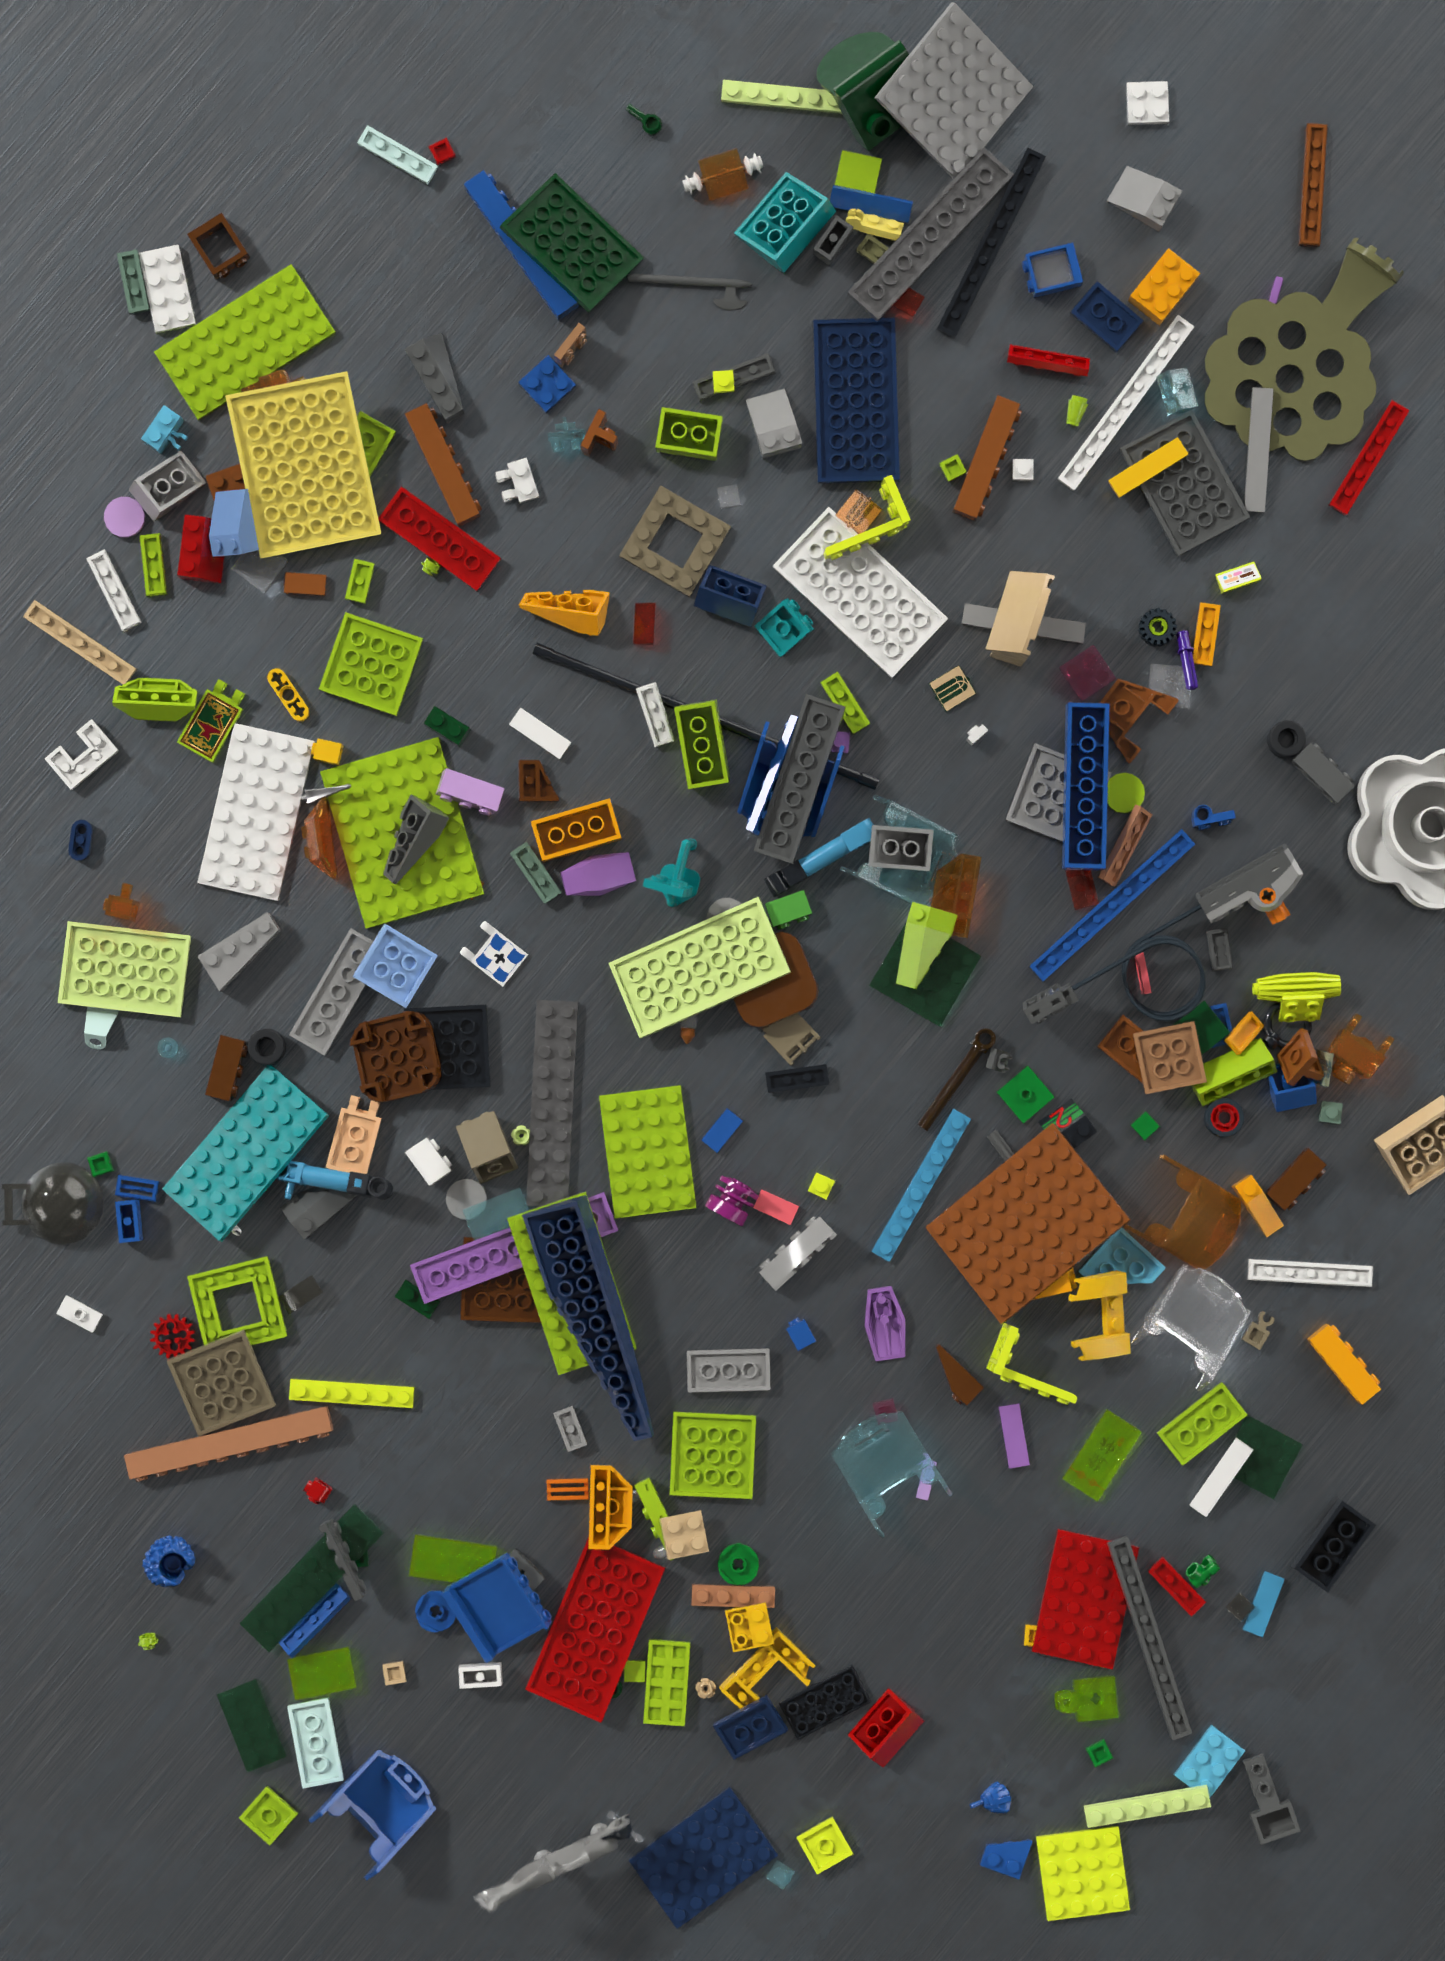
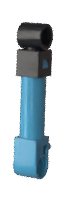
(818, 859)
(352, 1182)

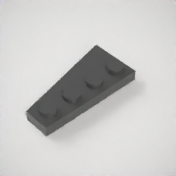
(342, 1558)

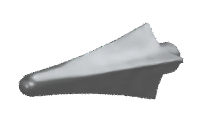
(315, 795)

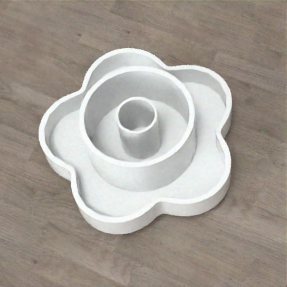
(1403, 827)

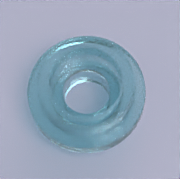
(161, 1047)

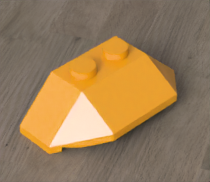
(609, 1507)

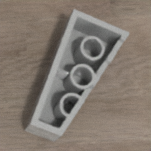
(238, 950)

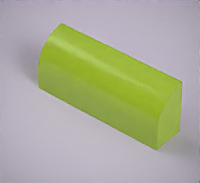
(1235, 1072)

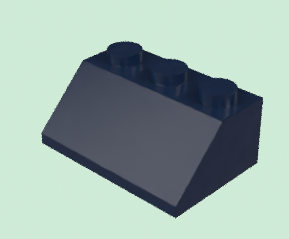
(730, 595)

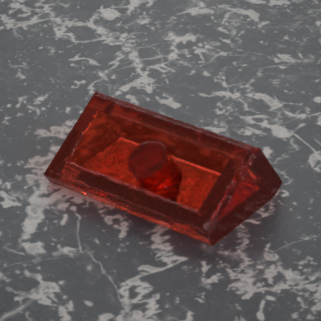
(909, 302)
(644, 623)
(1082, 888)

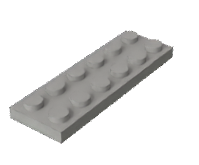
(333, 996)

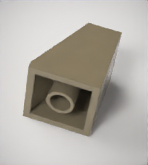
(486, 1147)

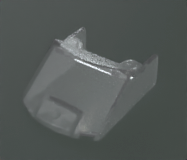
(1201, 1314)

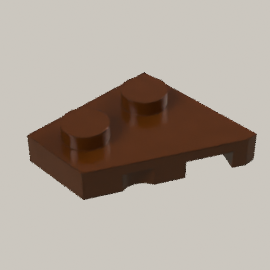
(534, 783)

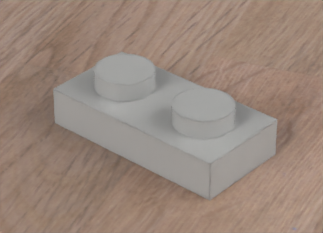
(570, 1428)

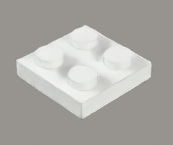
(1147, 103)

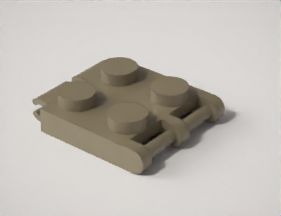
(789, 1036)

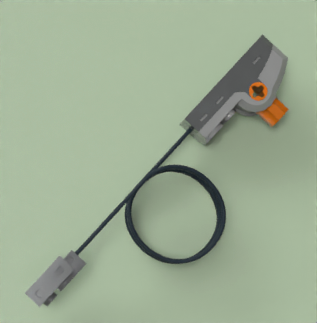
(1272, 872)

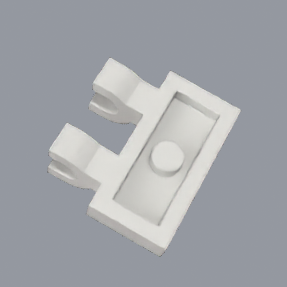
(522, 480)

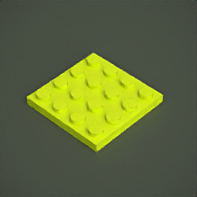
(1082, 1873)

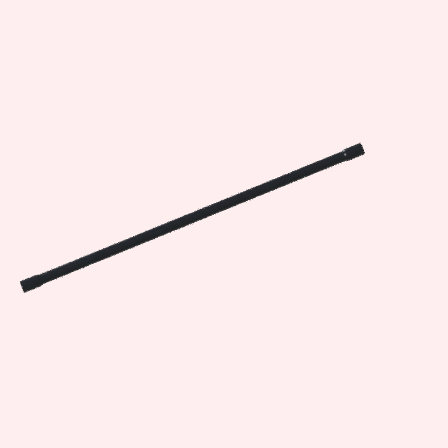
(552, 655)

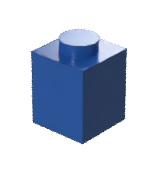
(800, 1333)

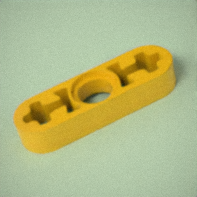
(284, 679)

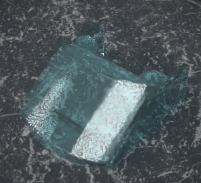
(903, 883)
(880, 1457)

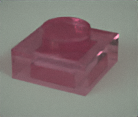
(885, 1406)

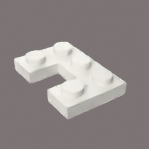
(76, 771)

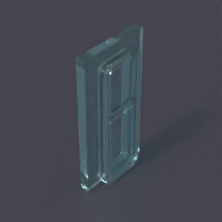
(493, 1213)

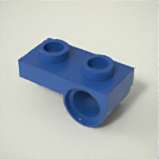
(1222, 818)

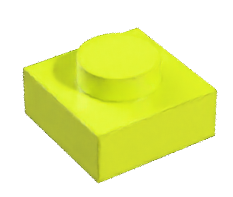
(723, 381)
(821, 1185)

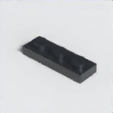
(797, 1078)

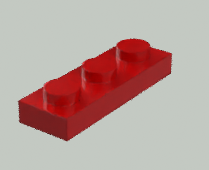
(1176, 1586)

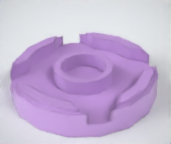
(124, 517)

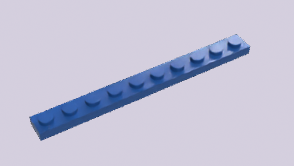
(1112, 905)

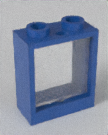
(1052, 270)

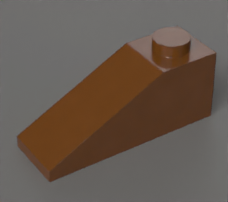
(959, 1380)

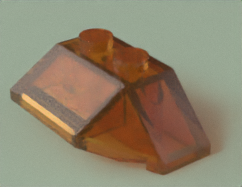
(320, 839)
(956, 890)

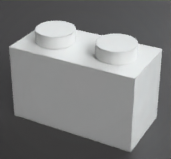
(480, 1675)

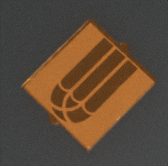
(858, 512)

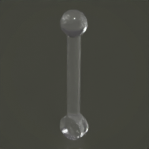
(637, 1837)

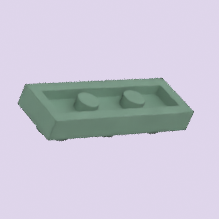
(133, 282)
(535, 873)

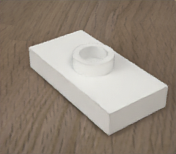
(79, 1313)

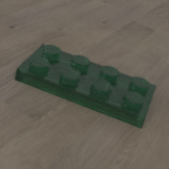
(251, 1725)

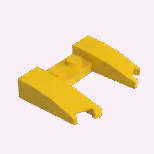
(1110, 1288)
(739, 1684)

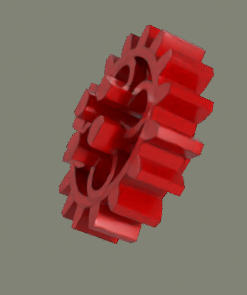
(162, 1328)

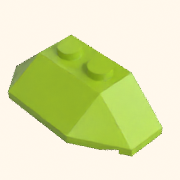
(155, 699)

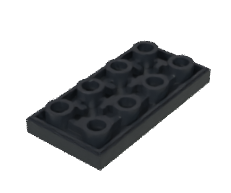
(824, 1702)

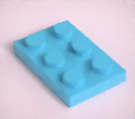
(1210, 1760)

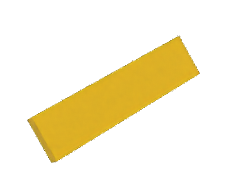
(1148, 467)

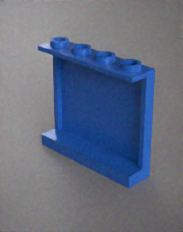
(496, 1606)

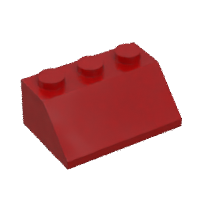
(196, 554)
(885, 1728)

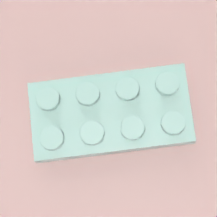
(315, 1742)

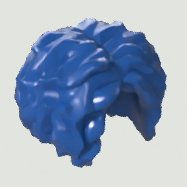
(168, 1560)

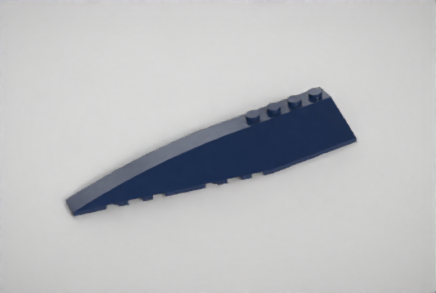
(586, 1297)

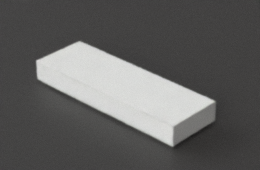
(655, 714)
(540, 733)

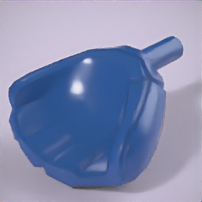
(994, 1799)

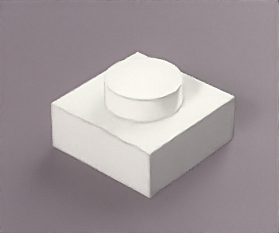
(1022, 470)
(976, 733)

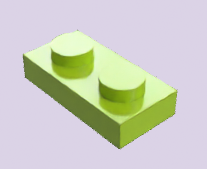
(359, 581)

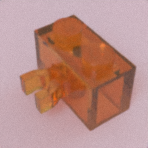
(122, 906)

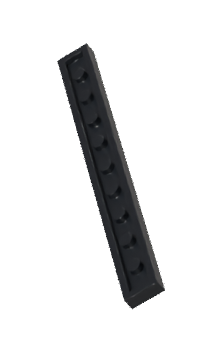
(991, 243)

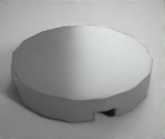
(464, 1195)

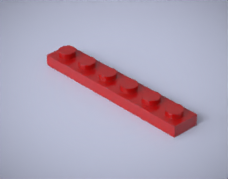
(1368, 457)

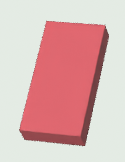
(1142, 974)
(776, 1207)

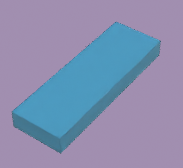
(1264, 1601)

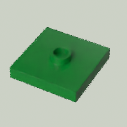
(1025, 1094)

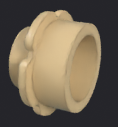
(705, 1682)

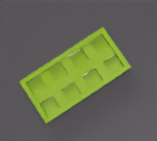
(666, 1682)

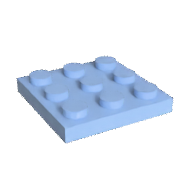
(395, 965)

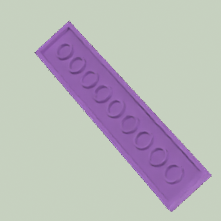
(486, 1258)

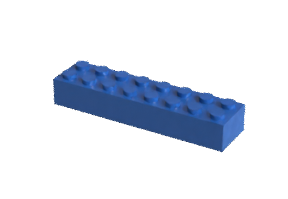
(1085, 786)

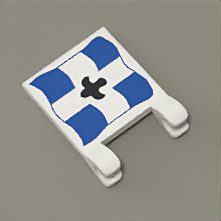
(497, 957)

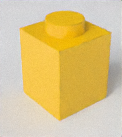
(327, 751)

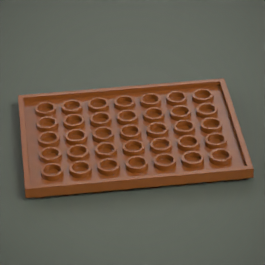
(1027, 1223)

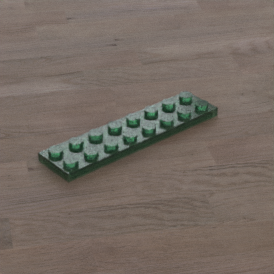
(308, 1581)

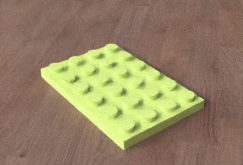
(124, 969)

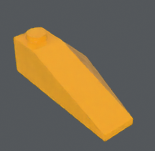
(578, 612)

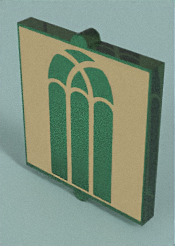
(952, 688)

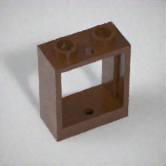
(207, 230)

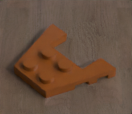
(1125, 706)

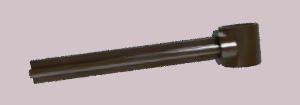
(956, 1078)

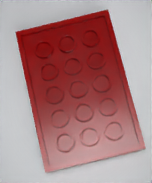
(1081, 1602)

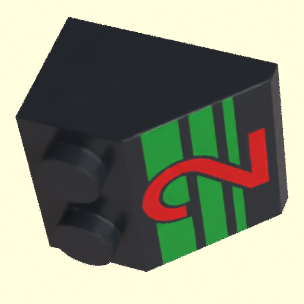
(1070, 1122)

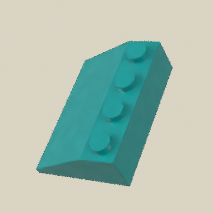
(785, 221)

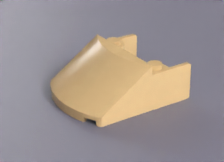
(1019, 616)

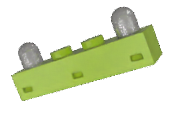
(653, 1510)

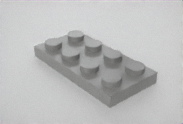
(728, 1370)

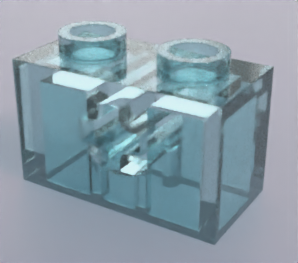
(1177, 391)

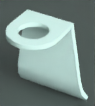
(98, 1025)

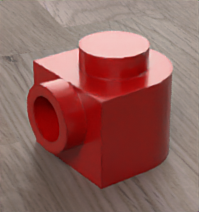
(317, 1491)

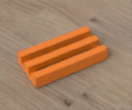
(567, 1489)

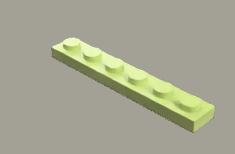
(778, 96)
(1147, 1806)

